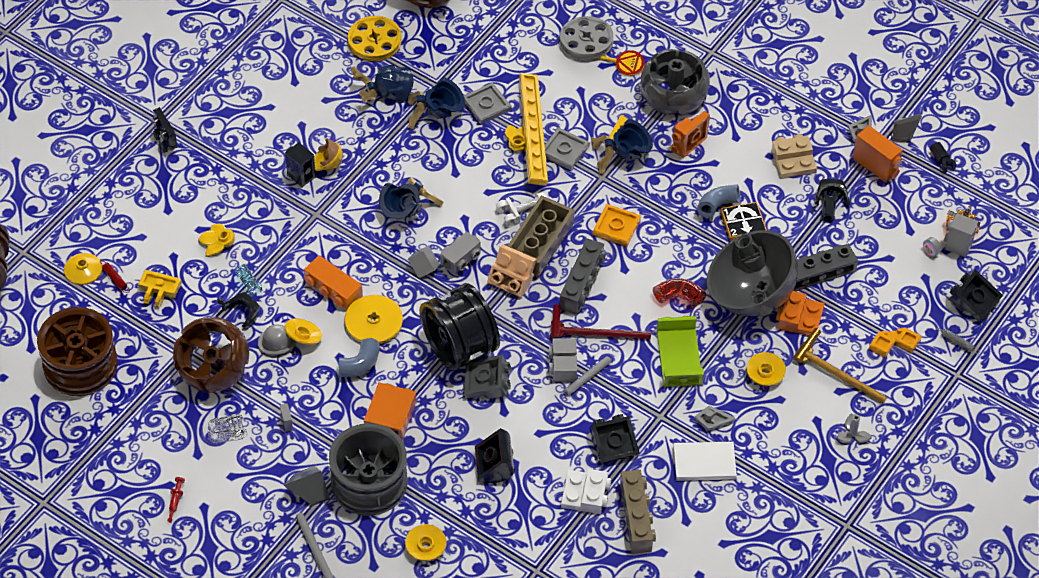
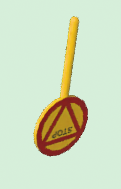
(628, 62)

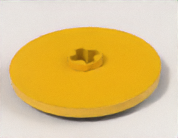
(363, 310)

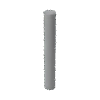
(587, 376)

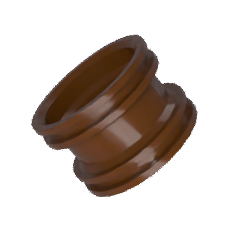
(74, 337)

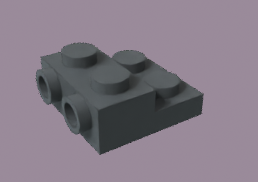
(487, 377)

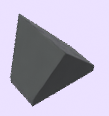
(309, 485)

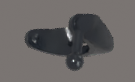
(833, 185)
(243, 299)

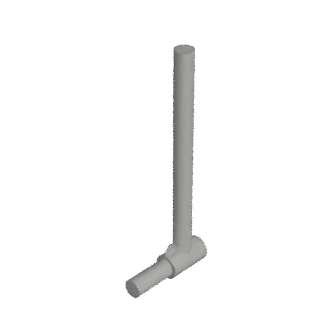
(314, 546)

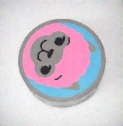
(932, 246)

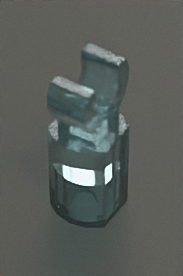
(248, 279)

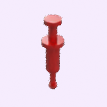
(176, 493)

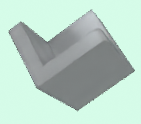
(423, 261)

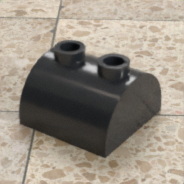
(495, 458)

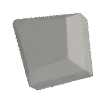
(858, 126)
(713, 418)

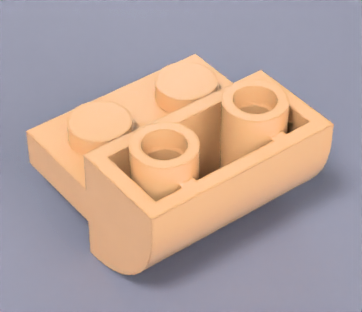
(512, 271)

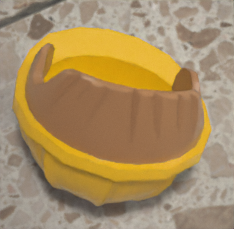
(328, 156)

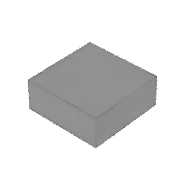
(286, 417)

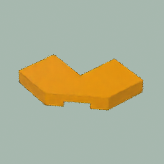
(901, 337)

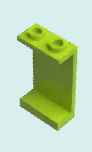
(679, 351)

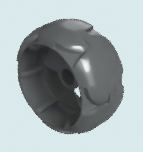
(678, 67)

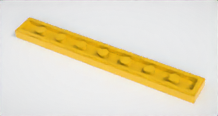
(533, 129)

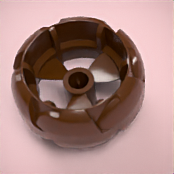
(229, 359)

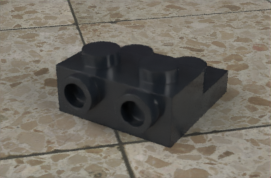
(975, 295)
(614, 438)

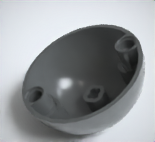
(757, 284)

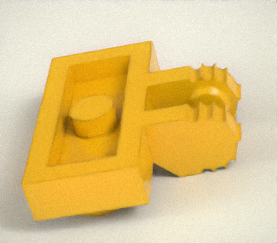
(158, 283)

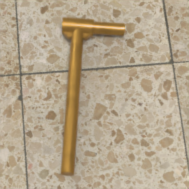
(805, 353)

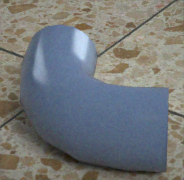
(717, 197)
(363, 361)

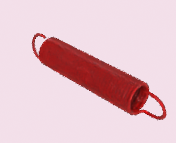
(114, 276)

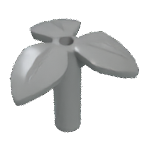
(852, 426)

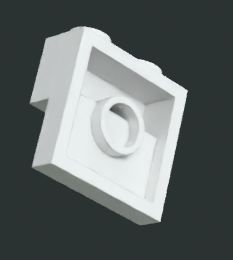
(586, 491)

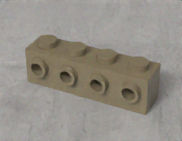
(636, 511)

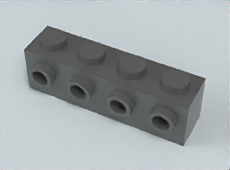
(825, 266)
(582, 276)

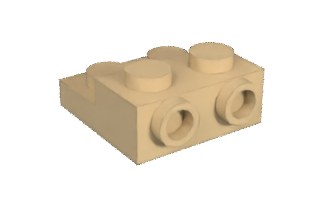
(793, 156)

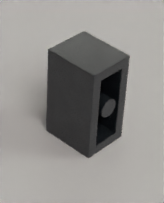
(300, 164)

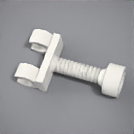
(514, 217)

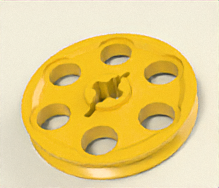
(368, 41)

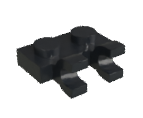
(163, 128)

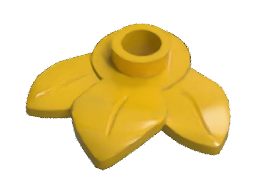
(515, 137)
(217, 239)

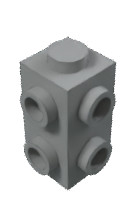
(460, 253)

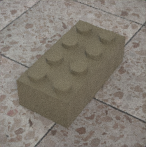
(543, 231)

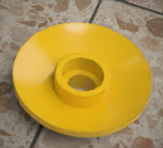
(83, 274)
(303, 331)
(768, 363)
(425, 535)

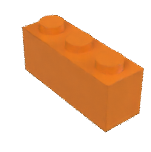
(332, 282)

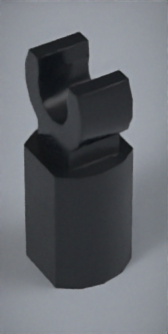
(942, 156)
(829, 206)

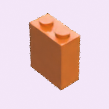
(877, 154)
(391, 407)

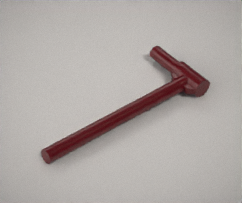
(558, 330)

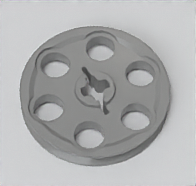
(586, 38)

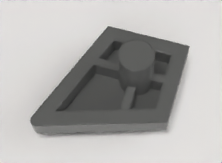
(905, 127)

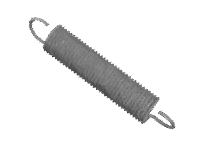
(958, 340)

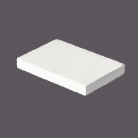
(704, 461)

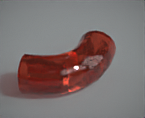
(679, 288)

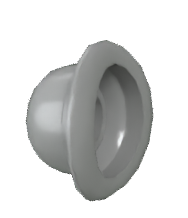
(275, 340)

